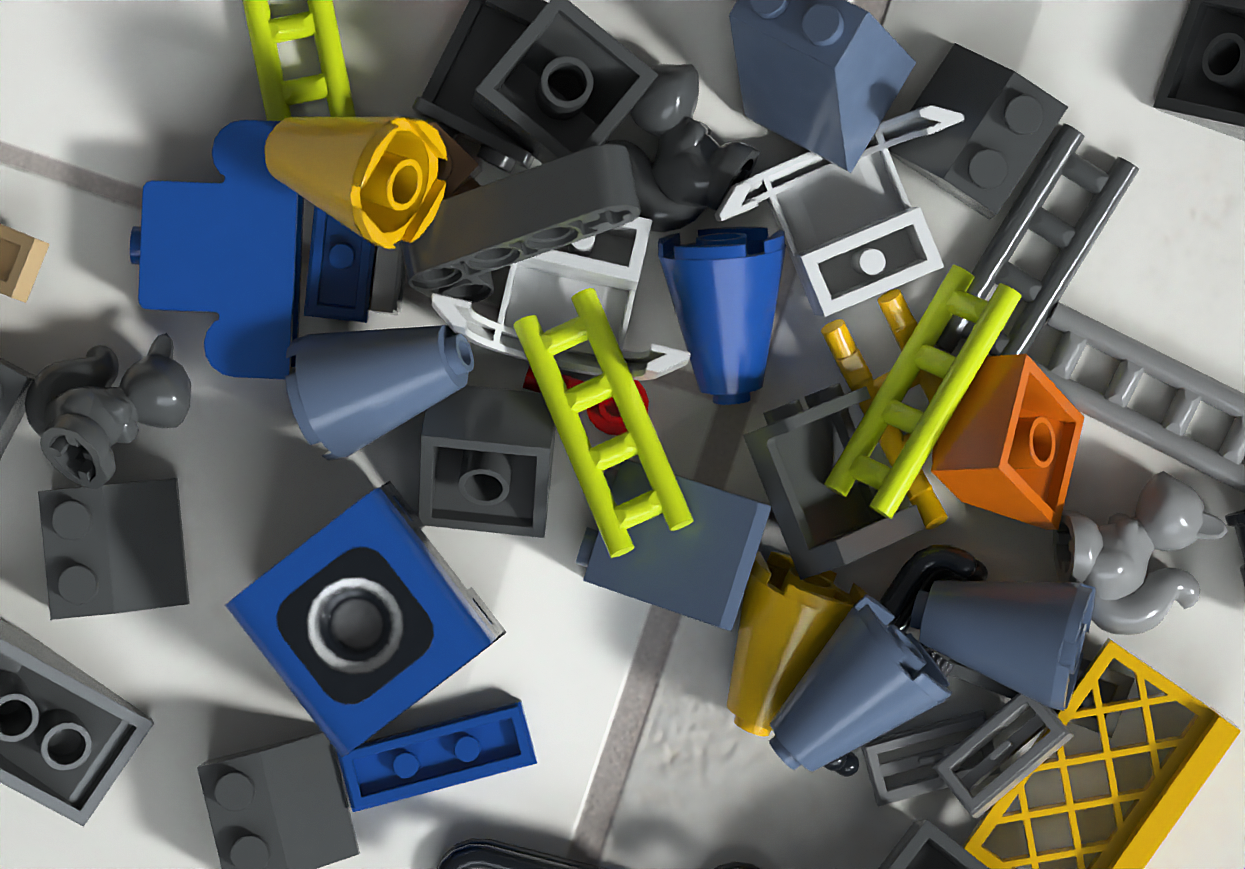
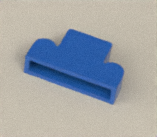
(229, 254)

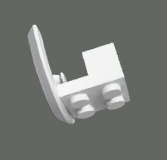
(848, 229)
(544, 288)

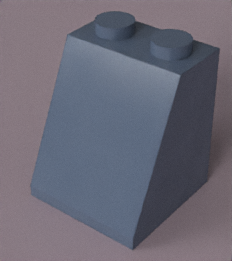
(817, 73)
(686, 570)

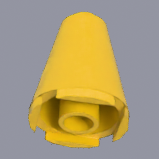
(363, 171)
(780, 636)

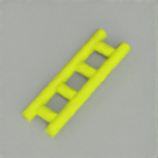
(329, 84)
(927, 425)
(638, 440)

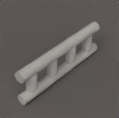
(1139, 359)

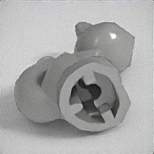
(1118, 554)

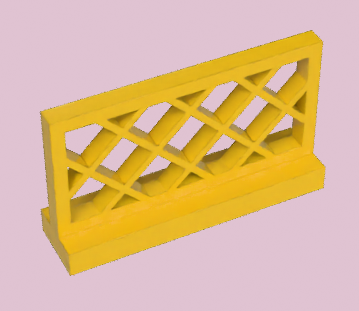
(1154, 806)

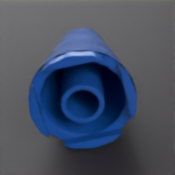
(725, 304)

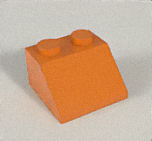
(1011, 443)

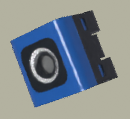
(364, 619)

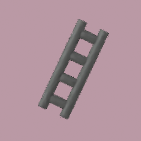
(1073, 241)

